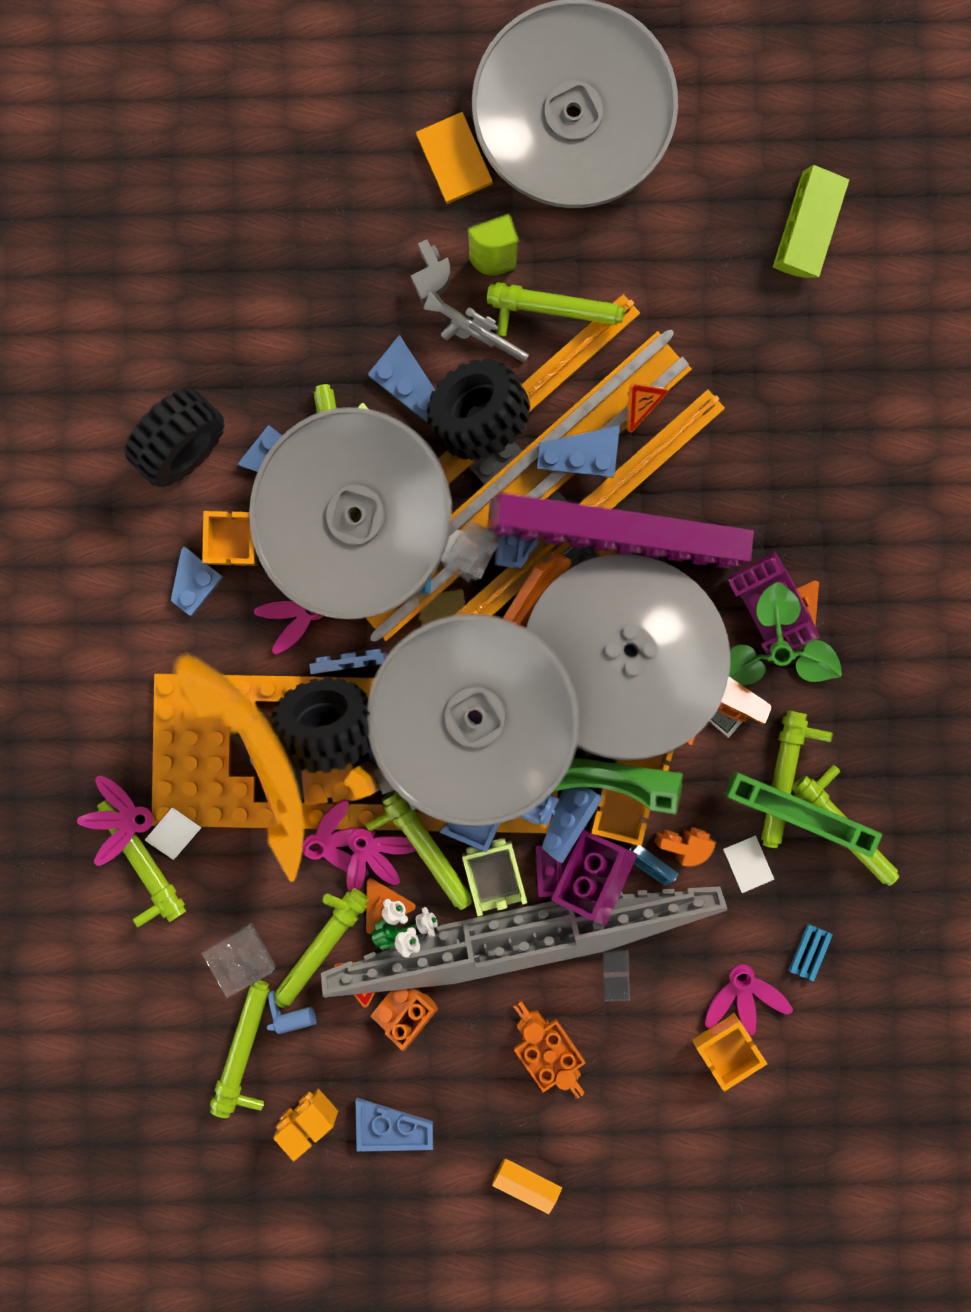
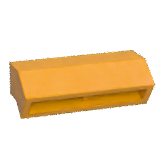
(362, 780)
(526, 1186)

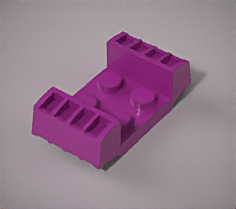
(753, 581)

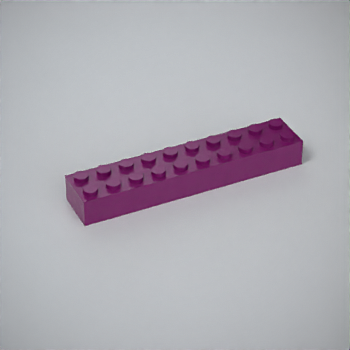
(619, 530)

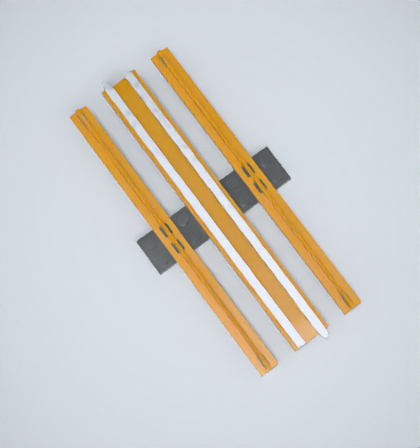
(517, 472)

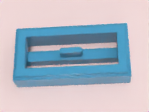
(653, 866)
(819, 956)

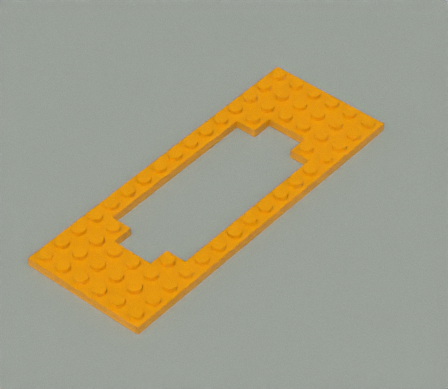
(195, 764)

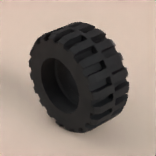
(492, 426)
(174, 437)
(328, 745)

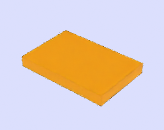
(454, 158)

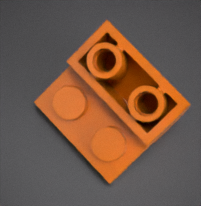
(690, 848)
(404, 1015)

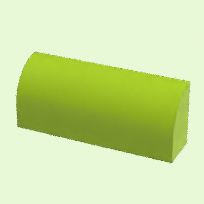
(811, 222)
(493, 247)

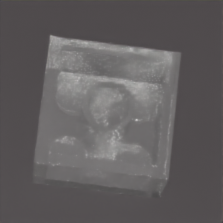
(470, 551)
(239, 960)

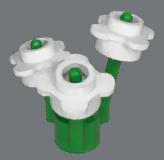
(405, 939)

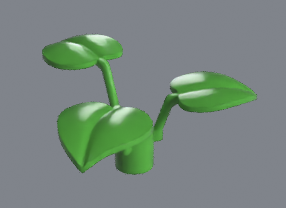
(781, 606)

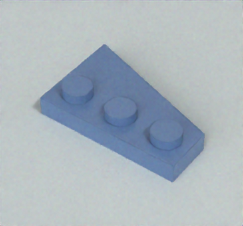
(403, 378)
(347, 661)

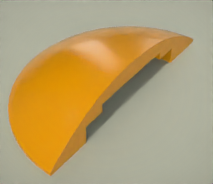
(212, 693)

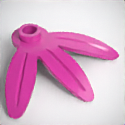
(294, 630)
(109, 820)
(329, 841)
(371, 853)
(743, 989)

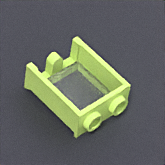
(493, 876)

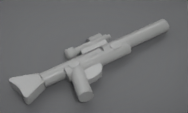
(478, 327)

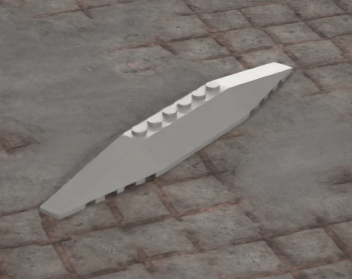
(520, 941)

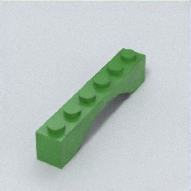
(651, 787)
(802, 813)

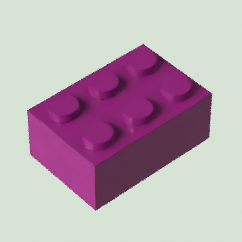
(594, 877)

